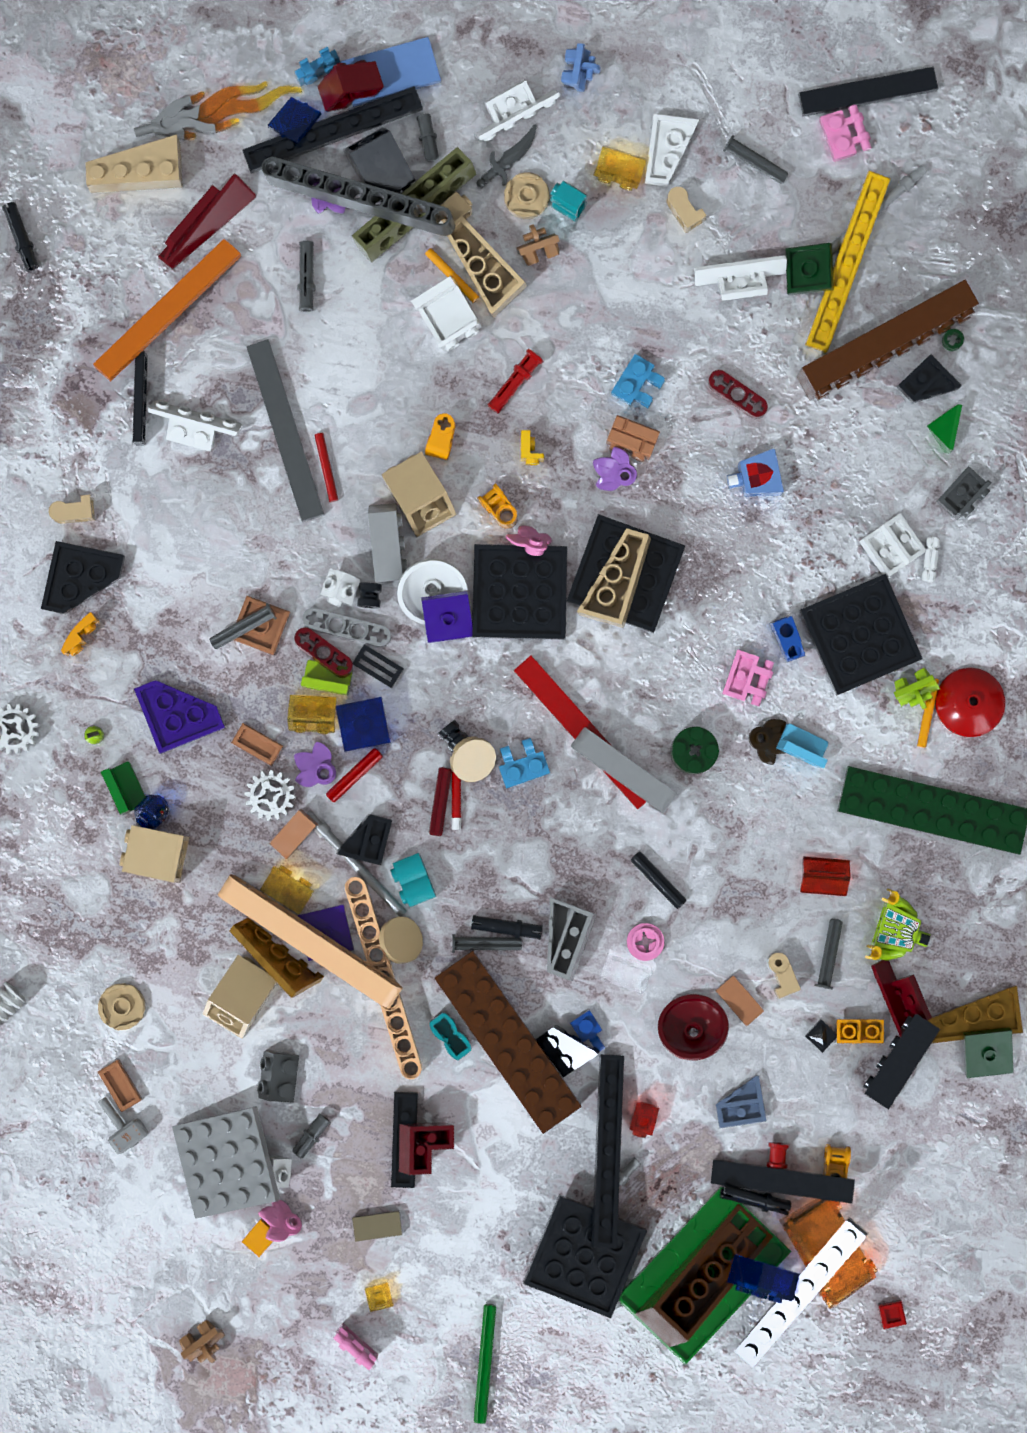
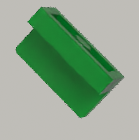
(123, 787)

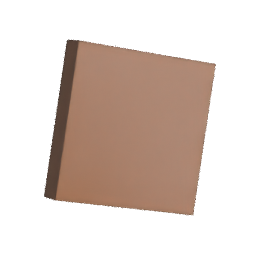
(267, 635)

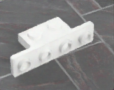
(513, 105)
(741, 278)
(193, 427)

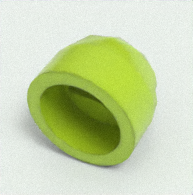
(94, 739)

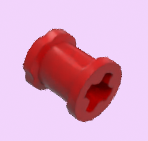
(777, 1155)

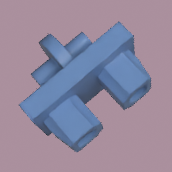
(583, 67)

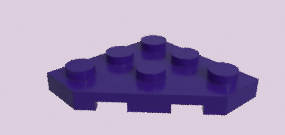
(176, 716)

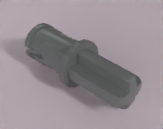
(427, 137)
(311, 1136)

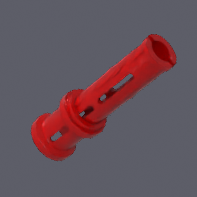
(521, 373)

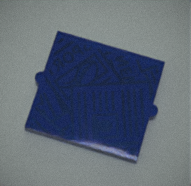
(294, 120)

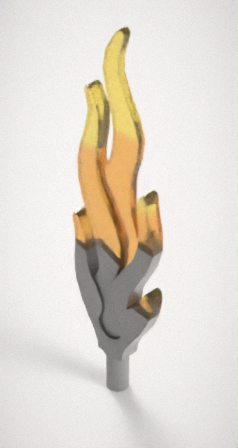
(206, 116)

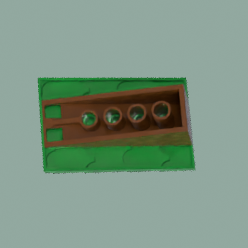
(685, 1287)

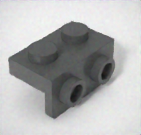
(963, 493)
(278, 1077)

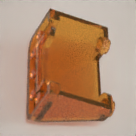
(810, 1231)

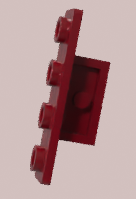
(901, 995)

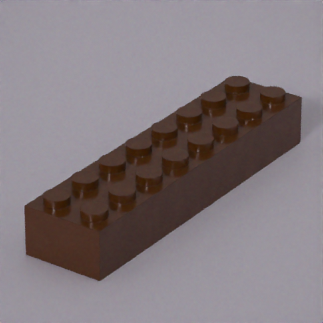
(887, 340)
(508, 1042)

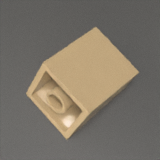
(419, 494)
(154, 854)
(239, 996)

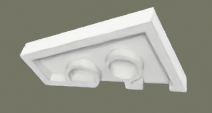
(667, 145)

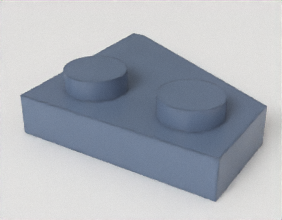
(742, 1106)

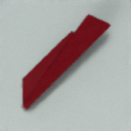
(206, 219)

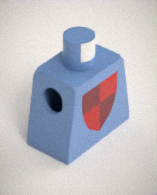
(758, 476)

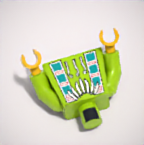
(896, 930)

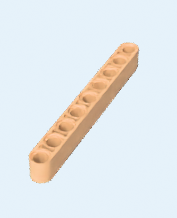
(310, 941)
(383, 965)

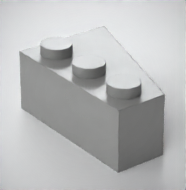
(386, 542)
(567, 937)

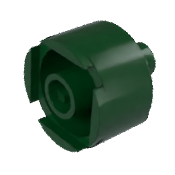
(707, 751)

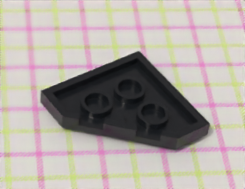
(78, 575)

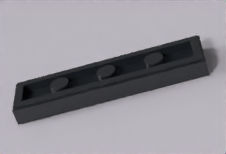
(140, 398)
(404, 1113)

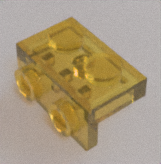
(620, 168)

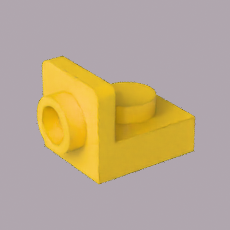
(528, 445)

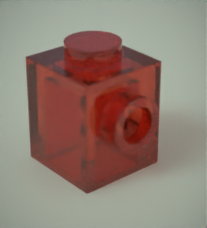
(643, 1119)

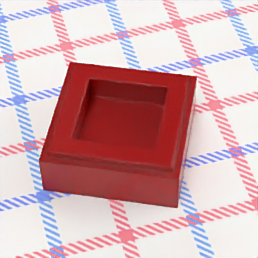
(892, 1314)

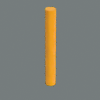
(448, 271)
(926, 720)

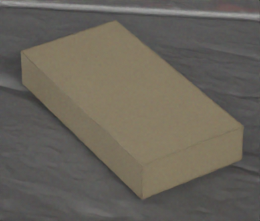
(377, 1226)

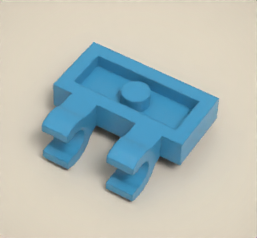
(309, 72)
(633, 379)
(525, 768)

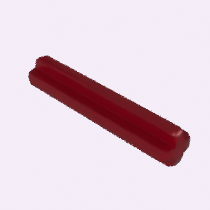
(440, 801)

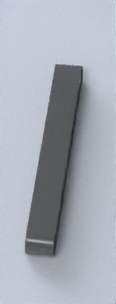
(365, 203)

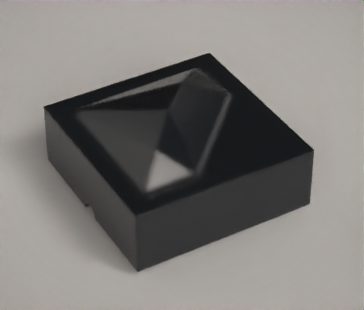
(821, 1035)

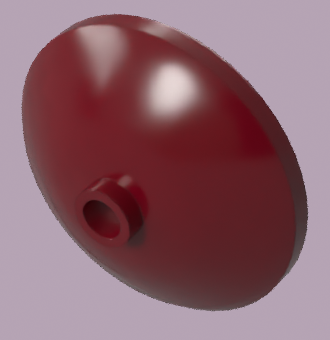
(690, 1015)

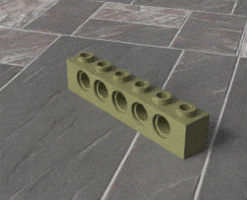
(432, 187)

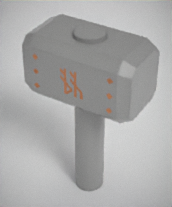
(127, 1135)

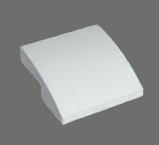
(892, 546)

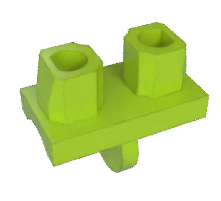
(917, 692)

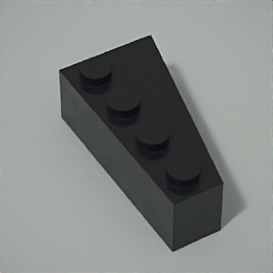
(902, 1060)

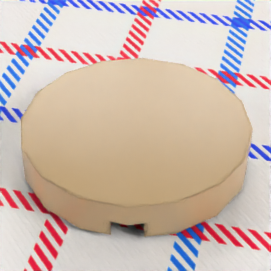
(526, 195)
(472, 759)
(401, 940)
(121, 1006)

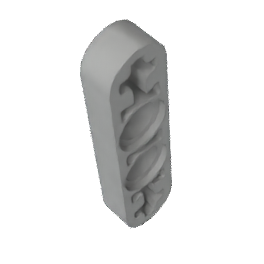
(347, 624)

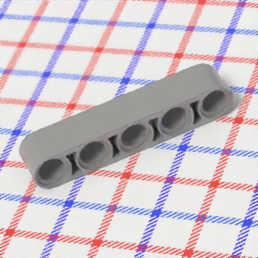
(623, 770)

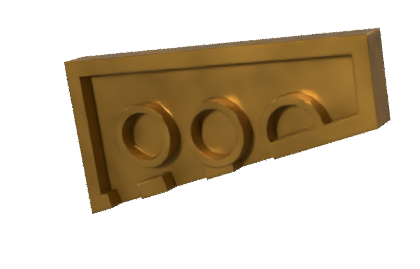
(275, 959)
(987, 1013)

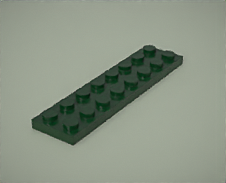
(933, 810)

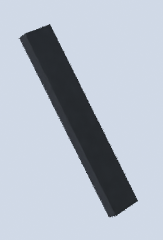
(868, 91)
(783, 1181)

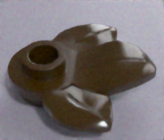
(772, 732)

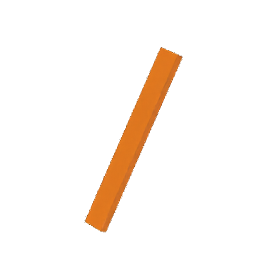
(167, 310)

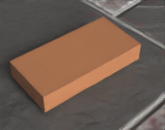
(257, 744)
(293, 833)
(739, 1000)
(120, 1085)

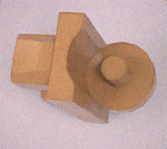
(548, 242)
(205, 1346)

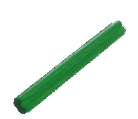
(484, 1365)

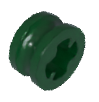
(956, 346)

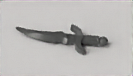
(509, 157)

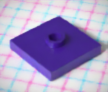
(447, 616)
(332, 923)

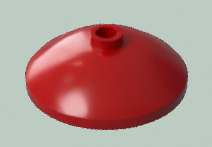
(954, 706)

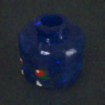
(151, 811)

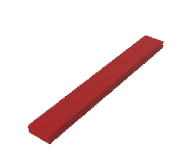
(564, 711)

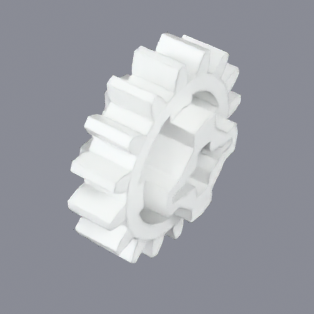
(19, 720)
(266, 785)

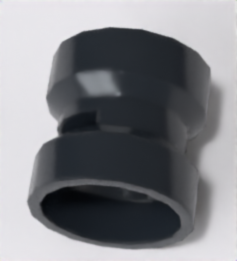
(367, 600)
(452, 734)

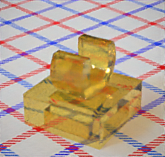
(379, 1296)

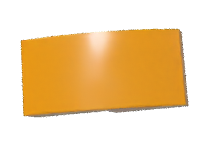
(74, 641)
(860, 1031)

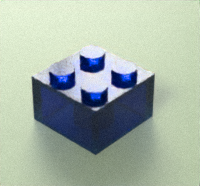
(363, 725)
(763, 1279)

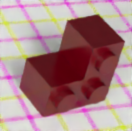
(349, 83)
(417, 1143)

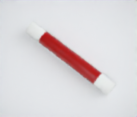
(456, 802)

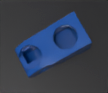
(788, 638)

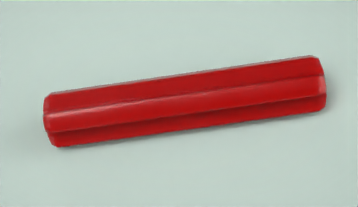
(354, 775)

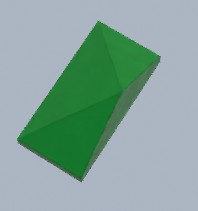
(945, 428)

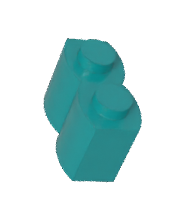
(568, 200)
(413, 880)
(446, 1030)

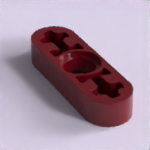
(736, 384)
(313, 637)

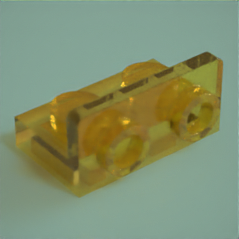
(312, 714)
(287, 889)

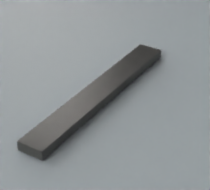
(285, 430)

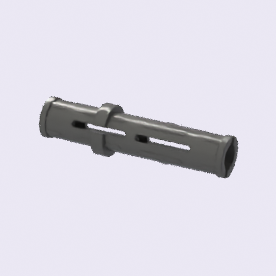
(306, 284)

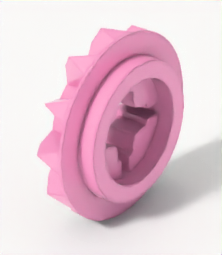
(651, 932)

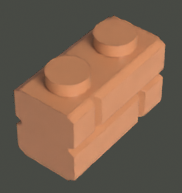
(633, 438)

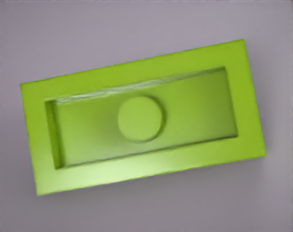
(321, 679)

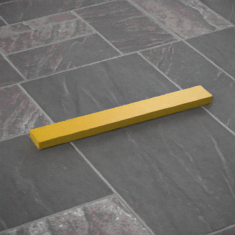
(848, 261)

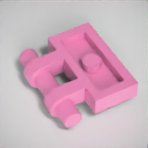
(838, 135)
(741, 675)
(355, 1346)

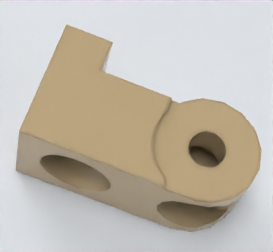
(683, 209)
(73, 512)
(784, 974)

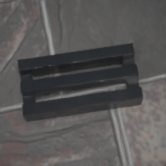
(361, 656)

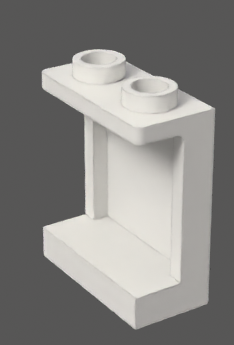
(447, 314)

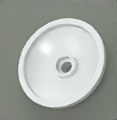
(415, 584)

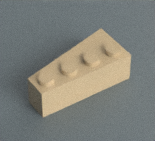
(139, 168)
(489, 272)
(615, 587)

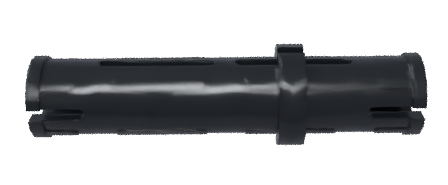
(23, 245)
(507, 927)
(763, 1201)

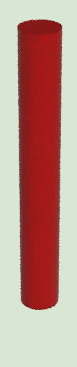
(326, 467)

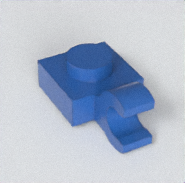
(587, 1028)

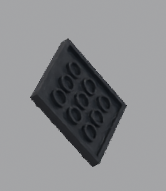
(655, 577)
(519, 593)
(860, 634)
(576, 1271)

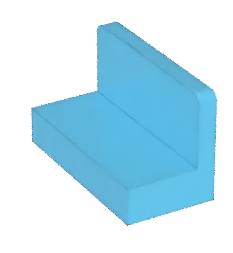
(803, 746)

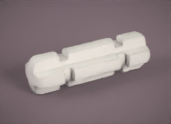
(930, 559)

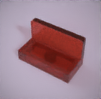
(825, 876)

